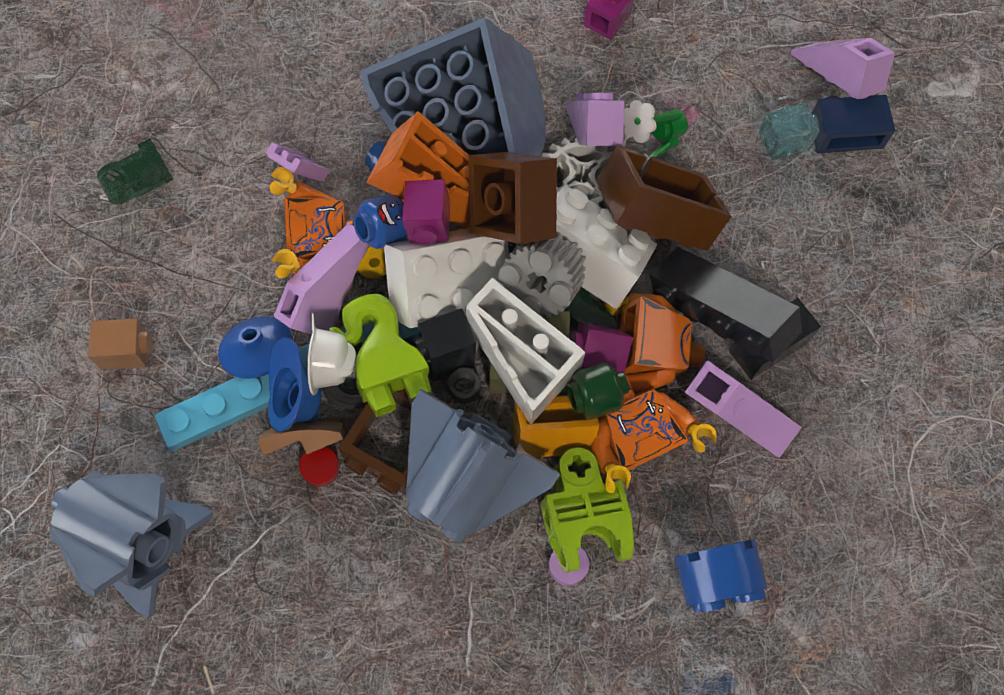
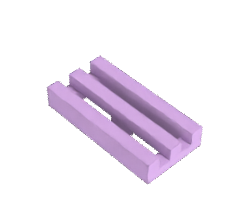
(296, 162)

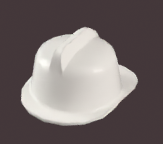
(328, 359)

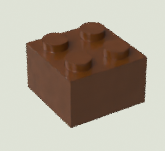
(513, 196)

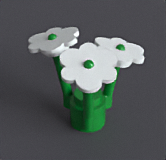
(641, 120)

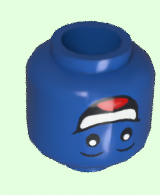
(380, 221)

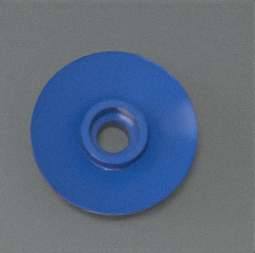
(248, 346)

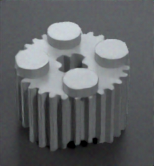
(544, 274)

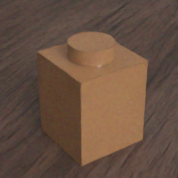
(119, 344)

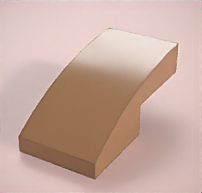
(312, 436)

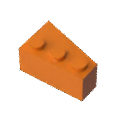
(424, 153)

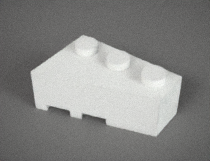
(522, 347)

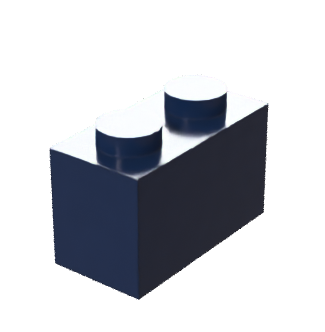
(853, 123)

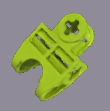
(585, 508)

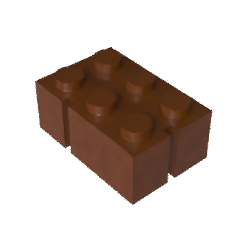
(662, 199)

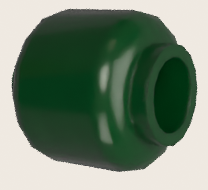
(597, 390)

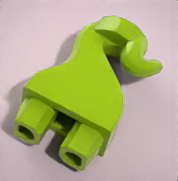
(385, 359)

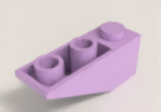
(854, 64)
(597, 119)
(322, 284)
(742, 409)

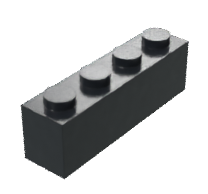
(727, 304)

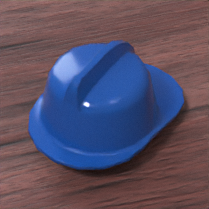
(289, 388)

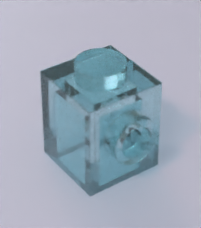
(789, 130)

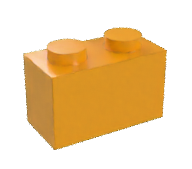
(554, 430)

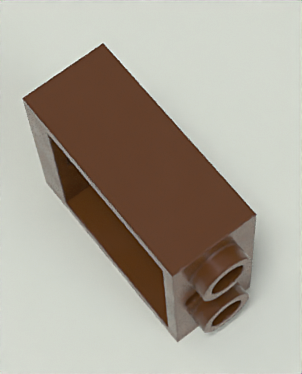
(360, 461)

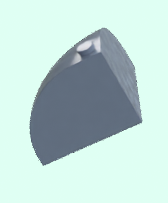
(468, 84)

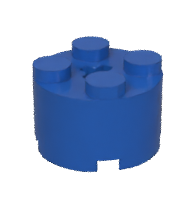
(722, 574)

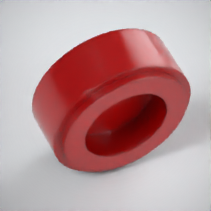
(319, 467)

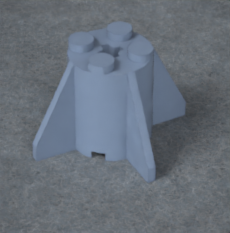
(465, 469)
(121, 533)

